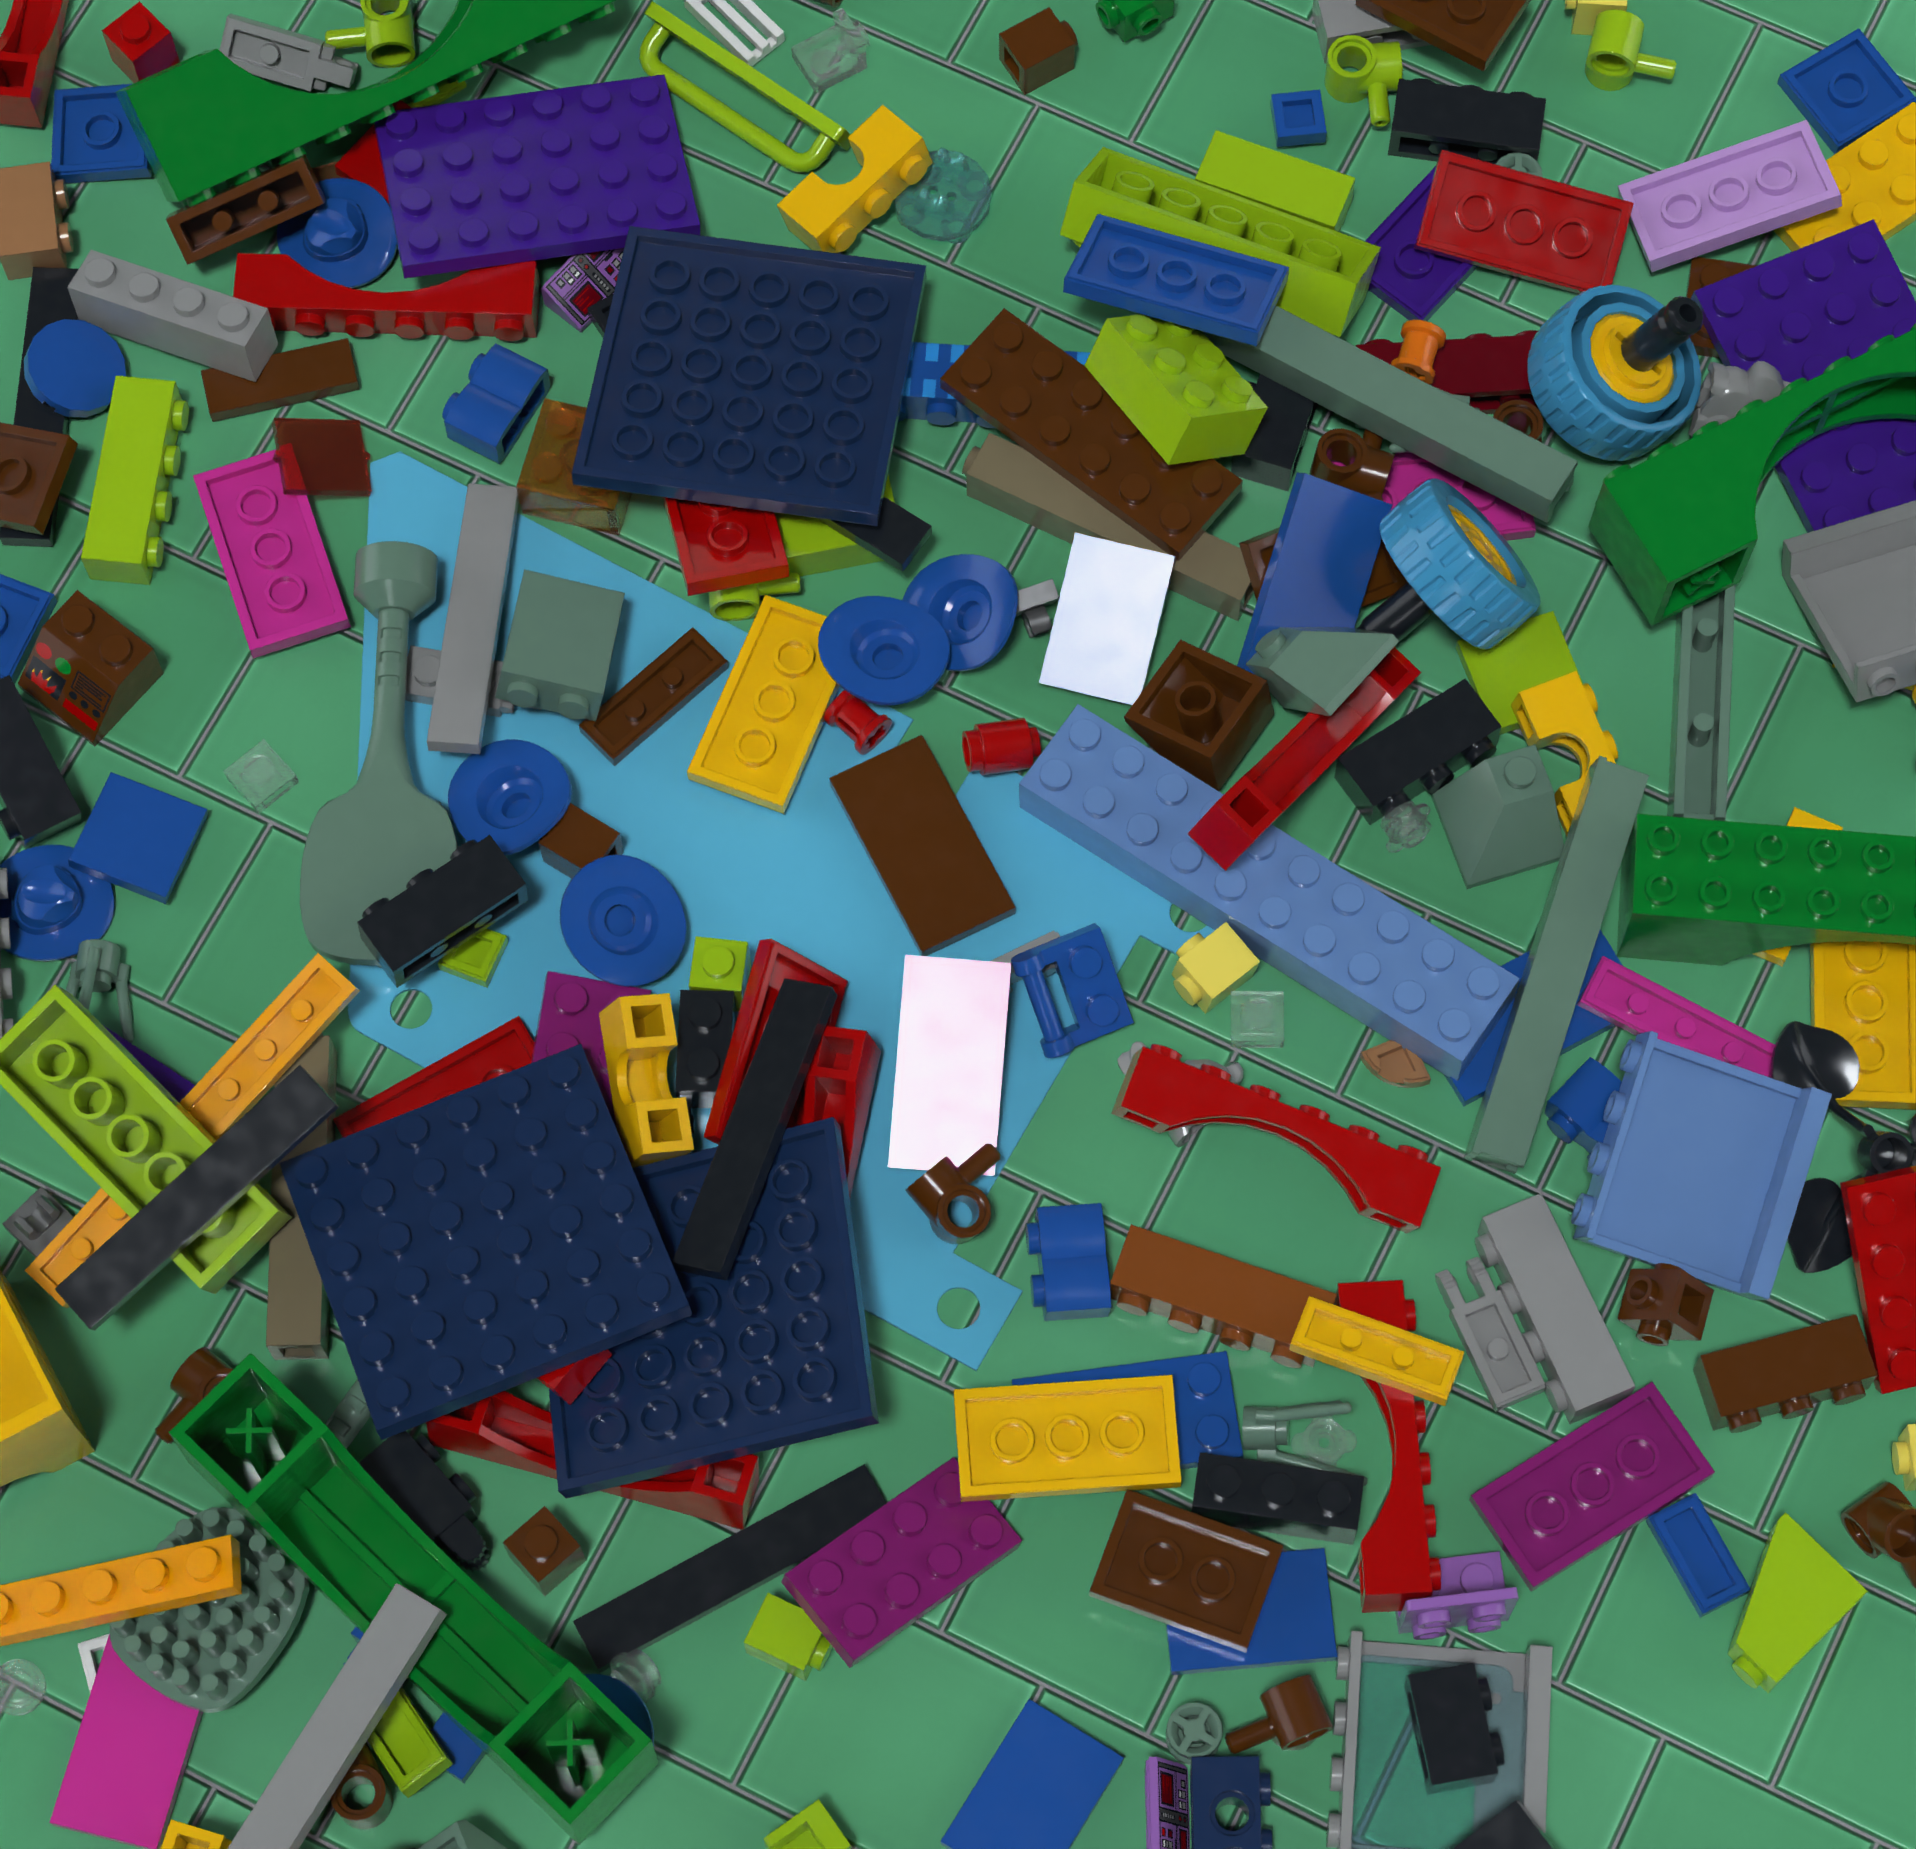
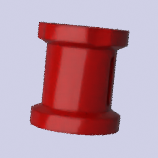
(857, 721)

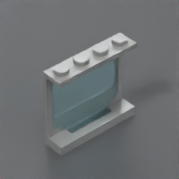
(1380, 1767)

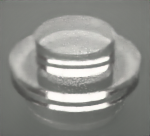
(636, 1671)
(21, 1687)

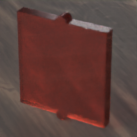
(321, 457)

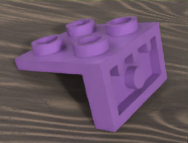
(1469, 1596)

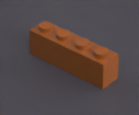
(1212, 1294)

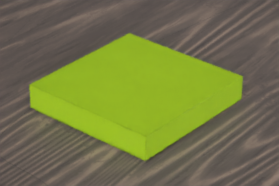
(1520, 661)

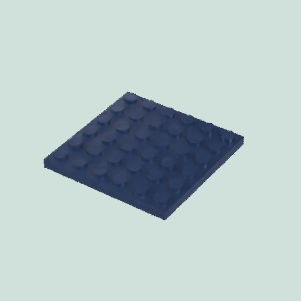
(751, 376)
(483, 1241)
(762, 1356)

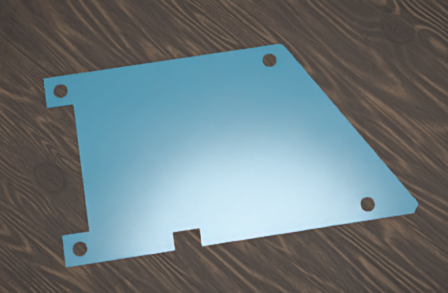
(747, 880)

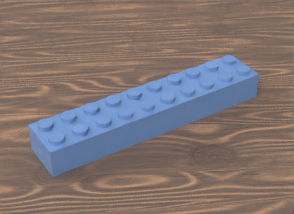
(1276, 896)

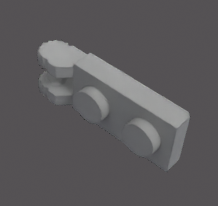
(1491, 1338)

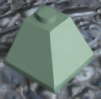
(1318, 665)
(1501, 817)

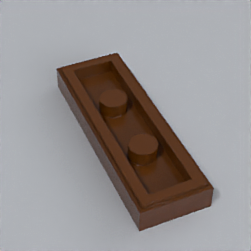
(285, 380)
(654, 696)

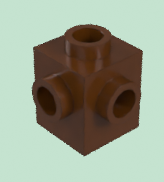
(1657, 1297)

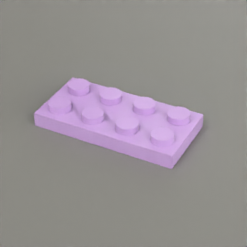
(1730, 195)

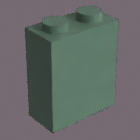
(560, 646)

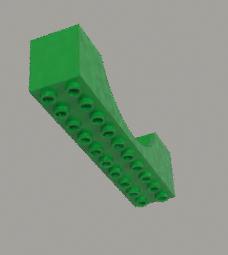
(219, 122)
(1688, 512)
(1745, 888)
(354, 1545)

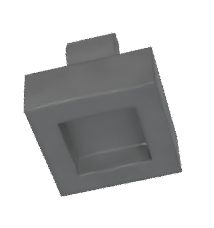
(1032, 606)
(37, 1221)

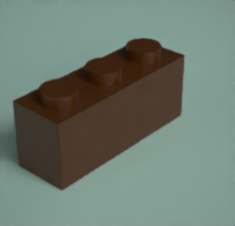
(246, 209)
(1785, 1374)

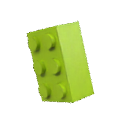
(1175, 388)

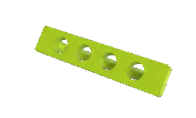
(830, 132)

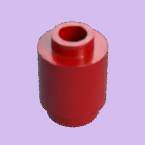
(1000, 746)

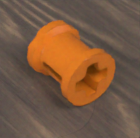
(1419, 349)

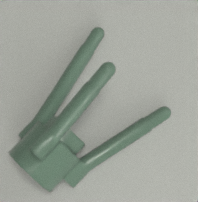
(95, 970)
(1269, 1426)

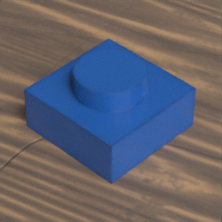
(1298, 118)

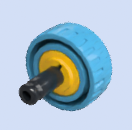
(1616, 370)
(1452, 568)

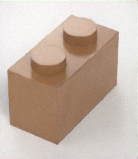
(32, 220)

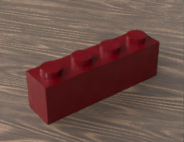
(1478, 367)

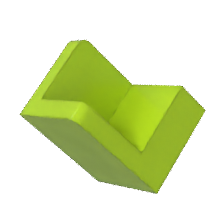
(808, 1830)

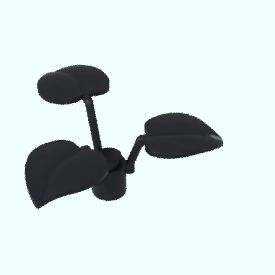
(1826, 1061)

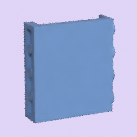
(1700, 1166)

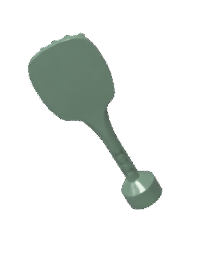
(383, 827)
(223, 1647)

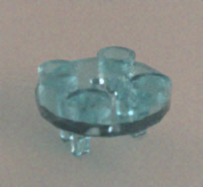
(934, 214)

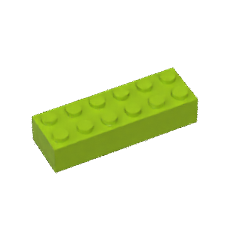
(1326, 267)
(124, 1128)

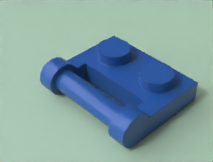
(1088, 985)

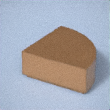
(1395, 1065)

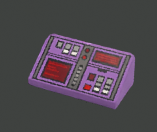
(580, 284)
(1166, 1804)

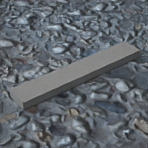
(473, 619)
(341, 1723)

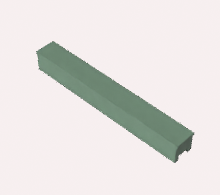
(1407, 412)
(1701, 709)
(1556, 966)

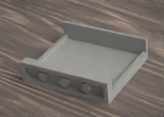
(1861, 596)

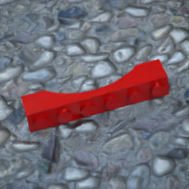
(29, 59)
(481, 302)
(1296, 763)
(842, 1087)
(1378, 1179)
(522, 1437)
(1395, 1550)

